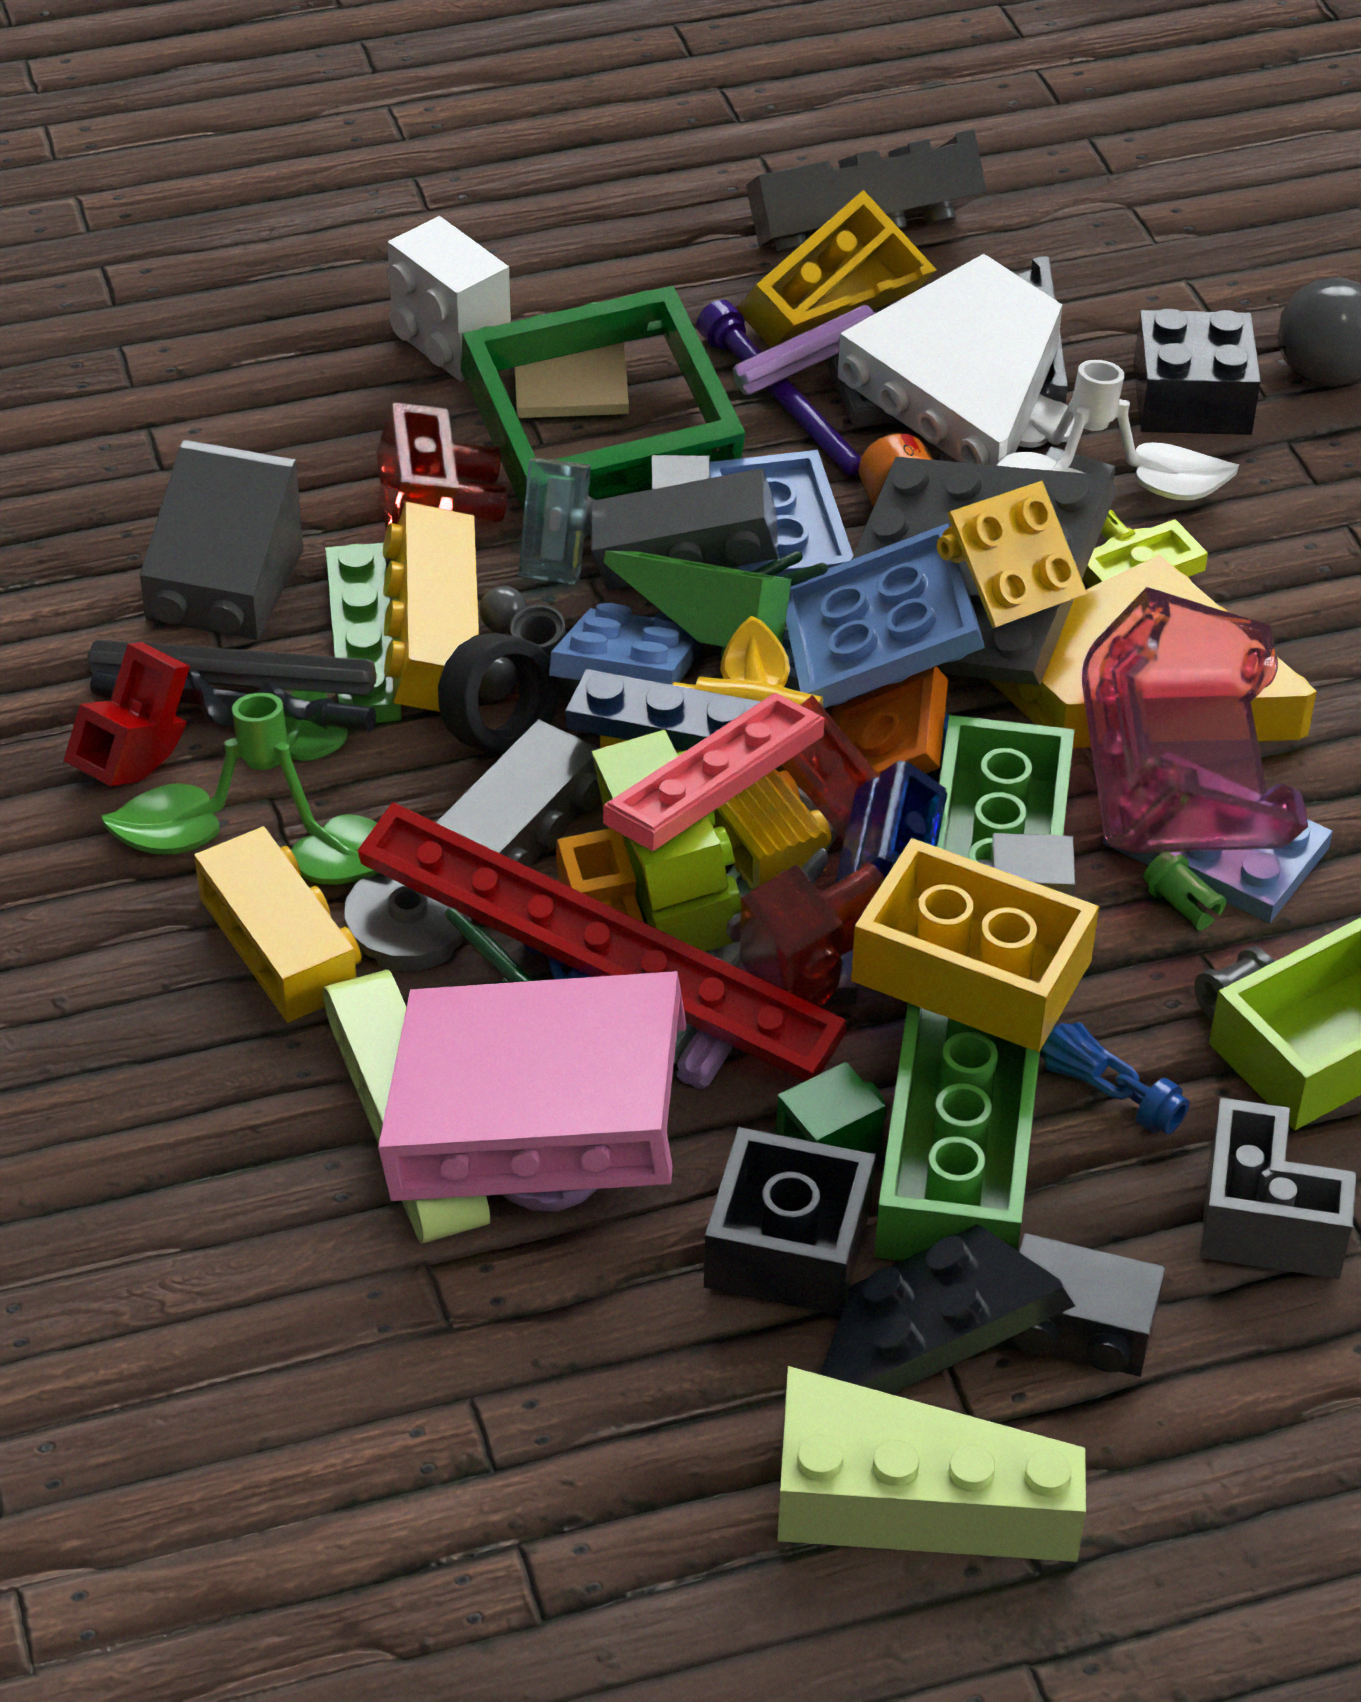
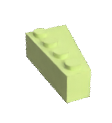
(922, 1477)

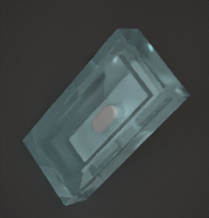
(555, 520)

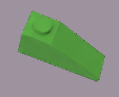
(705, 597)

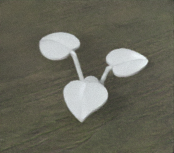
(1096, 402)

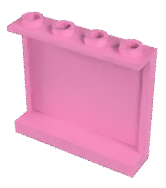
(533, 1087)

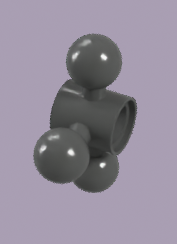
(506, 611)

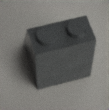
(223, 540)

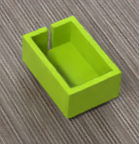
(685, 880)
(1298, 1027)

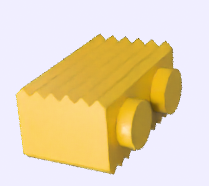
(771, 828)

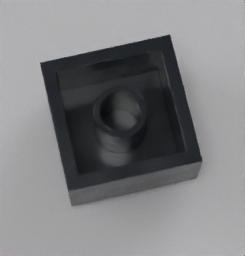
(1196, 372)
(789, 1221)

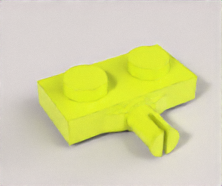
(1131, 547)

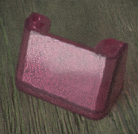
(1178, 730)

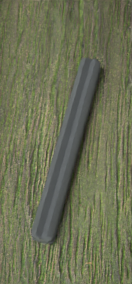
(254, 668)

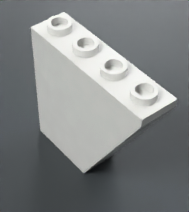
(958, 359)

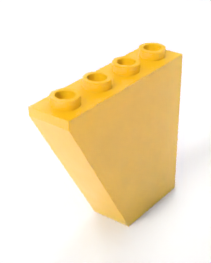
(1279, 712)

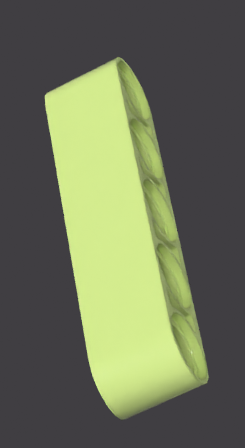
(368, 1026)

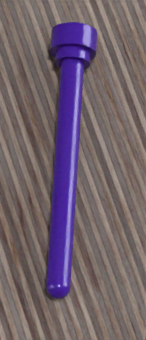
(725, 329)

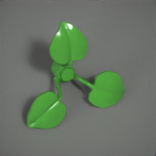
(182, 816)

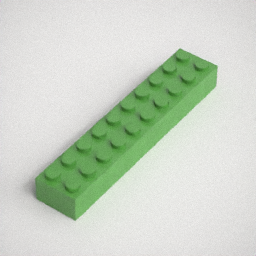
(960, 1092)

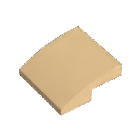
(574, 385)

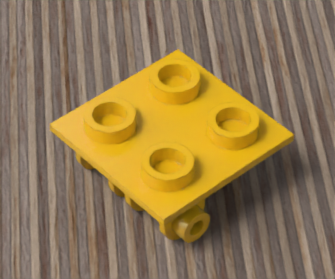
(1013, 553)

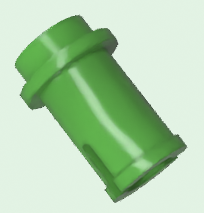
(1173, 880)

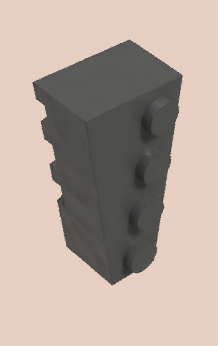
(907, 185)

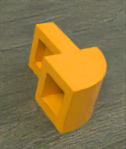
(599, 868)

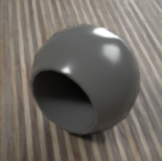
(1323, 331)

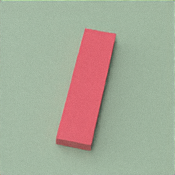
(713, 771)

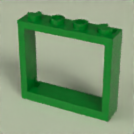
(620, 467)

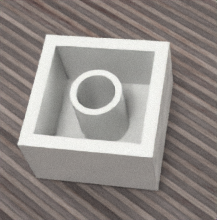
(444, 288)

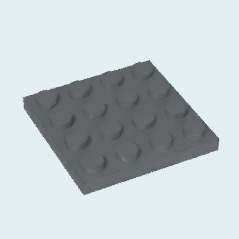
(918, 500)

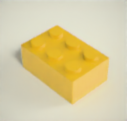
(974, 944)

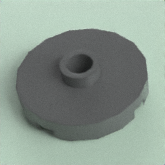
(400, 925)

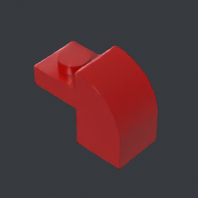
(138, 727)

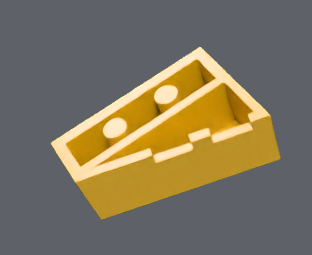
(844, 265)

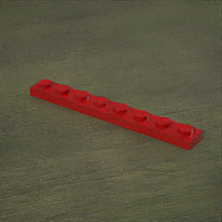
(600, 939)

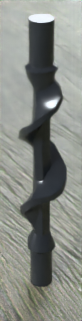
(218, 703)

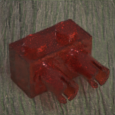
(423, 465)
(799, 933)

